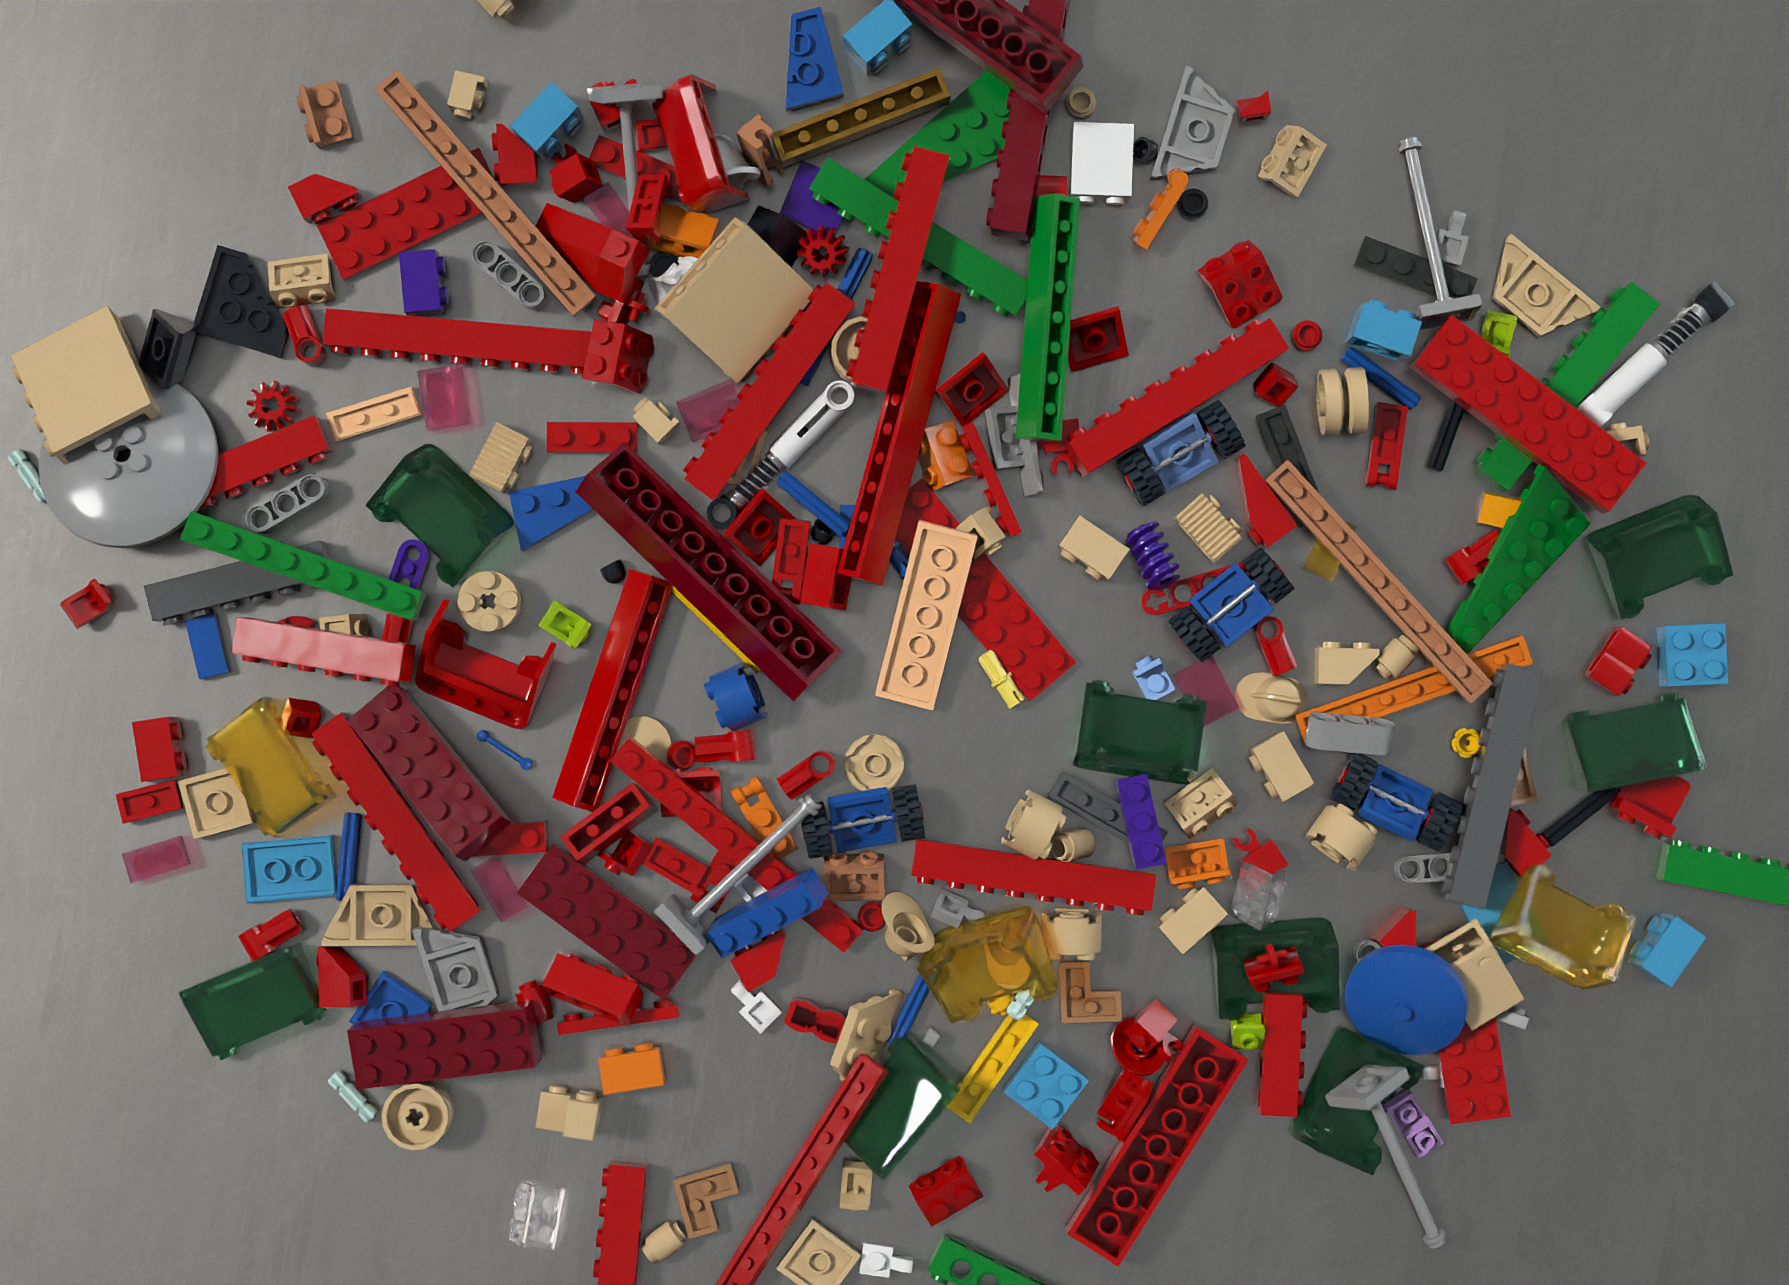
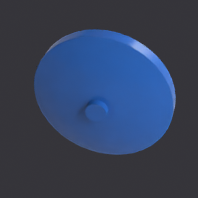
(1406, 999)

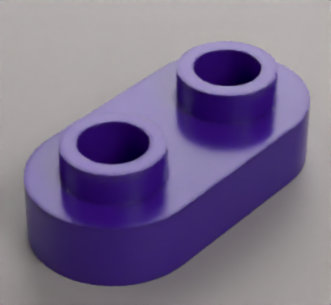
(407, 568)

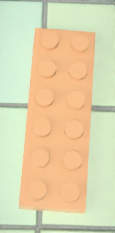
(926, 615)

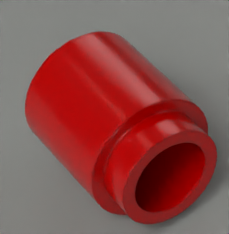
(541, 1000)

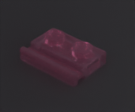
(444, 397)
(706, 408)
(1209, 685)

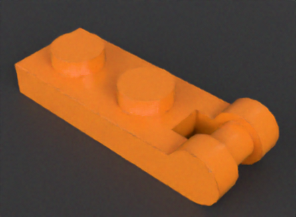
(1161, 207)
(762, 816)

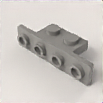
(1013, 452)

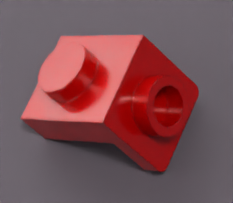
(87, 603)
(627, 854)

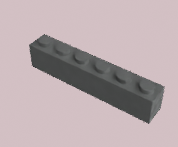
(219, 587)

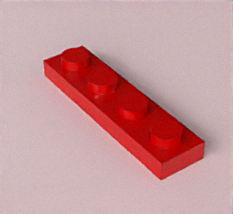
(609, 156)
(983, 469)
(576, 1023)

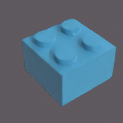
(878, 36)
(548, 122)
(1383, 331)
(1692, 655)
(1665, 949)
(1045, 1084)

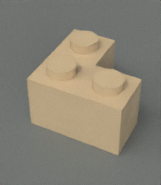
(569, 1112)

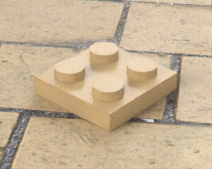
(214, 803)
(818, 1257)

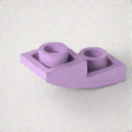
(1413, 1123)

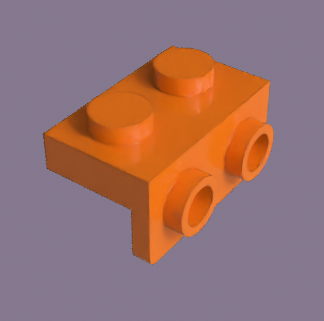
(943, 456)
(1197, 862)

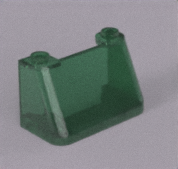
(442, 510)
(1659, 552)
(1139, 735)
(1633, 744)
(1316, 951)
(253, 1001)
(903, 1105)
(1340, 1131)

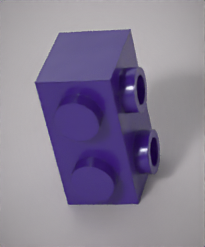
(422, 282)

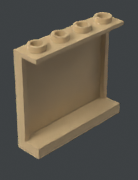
(736, 300)
(83, 382)

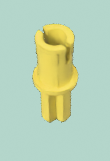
(1000, 679)

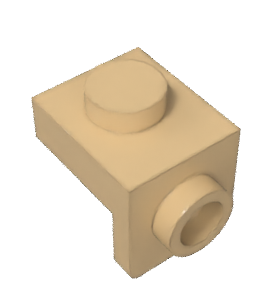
(1635, 434)
(855, 1186)

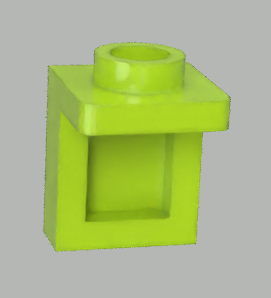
(1499, 330)
(565, 625)
(1247, 1032)

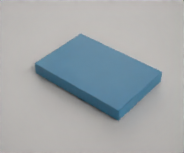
(289, 869)
(1500, 891)

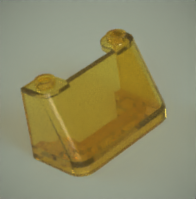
(269, 768)
(1563, 932)
(988, 961)

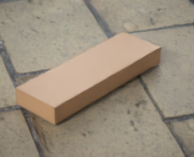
(374, 414)

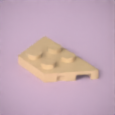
(1537, 291)
(376, 917)
(866, 1031)

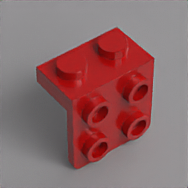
(1241, 283)
(618, 355)
(1652, 804)

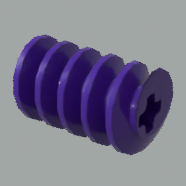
(1151, 556)

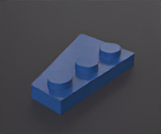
(811, 62)
(546, 509)

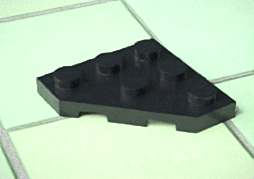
(238, 306)

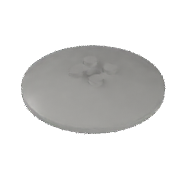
(151, 491)

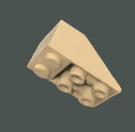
(1482, 971)

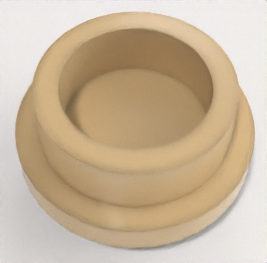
(1080, 102)

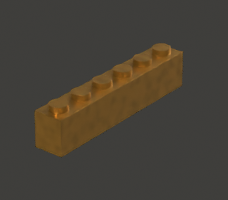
(861, 117)

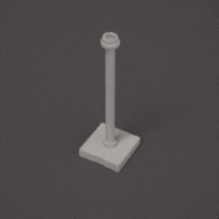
(624, 97)
(1437, 312)
(686, 922)
(1364, 1092)

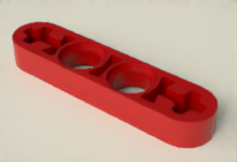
(1195, 584)

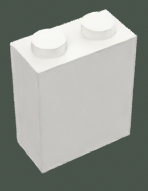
(1101, 162)

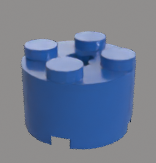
(736, 697)

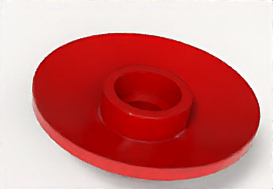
(1139, 1062)

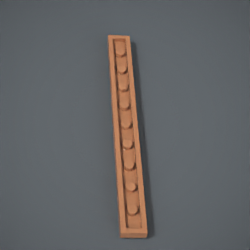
(485, 193)
(1378, 582)

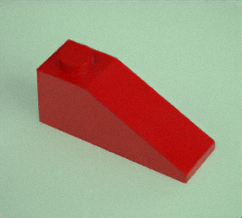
(1263, 510)

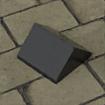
(778, 233)
(167, 347)

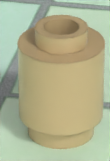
(1396, 657)
(1073, 844)
(663, 1242)

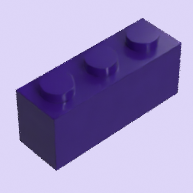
(1140, 821)

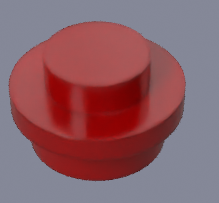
(1307, 335)
(681, 755)
(871, 917)

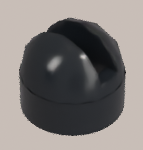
(1145, 144)
(818, 535)
(613, 572)

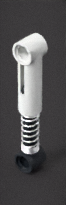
(1652, 357)
(784, 451)

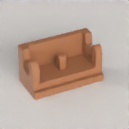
(757, 148)

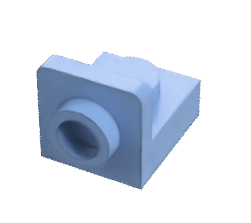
(1152, 678)

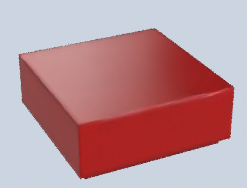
(651, 136)

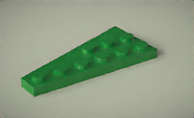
(965, 130)
(1521, 554)

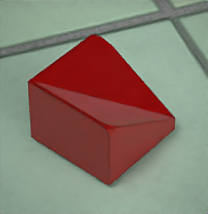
(1253, 108)
(1275, 384)
(301, 717)

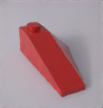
(596, 252)

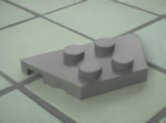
(1194, 128)
(455, 968)

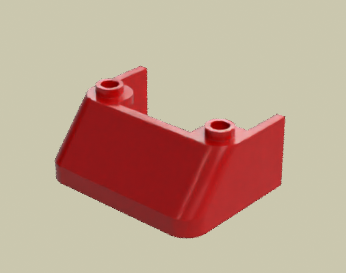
(695, 146)
(477, 678)

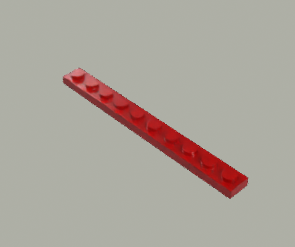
(725, 835)
(804, 1172)

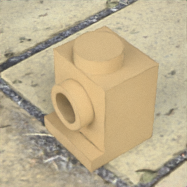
(466, 94)
(654, 419)
(987, 530)

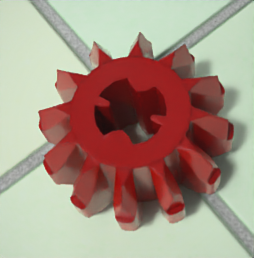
(811, 247)
(272, 394)

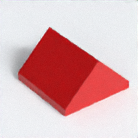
(1096, 339)
(972, 390)
(757, 527)
(1398, 929)

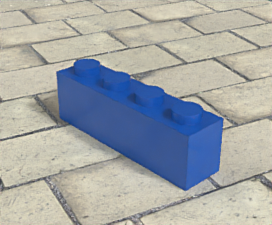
(767, 913)

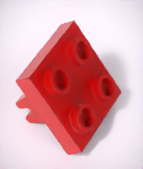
(1064, 1161)

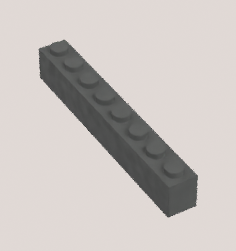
(1493, 785)

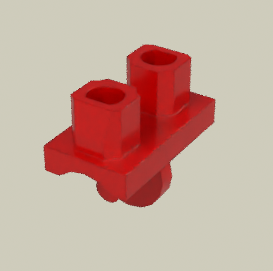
(629, 310)
(1273, 966)

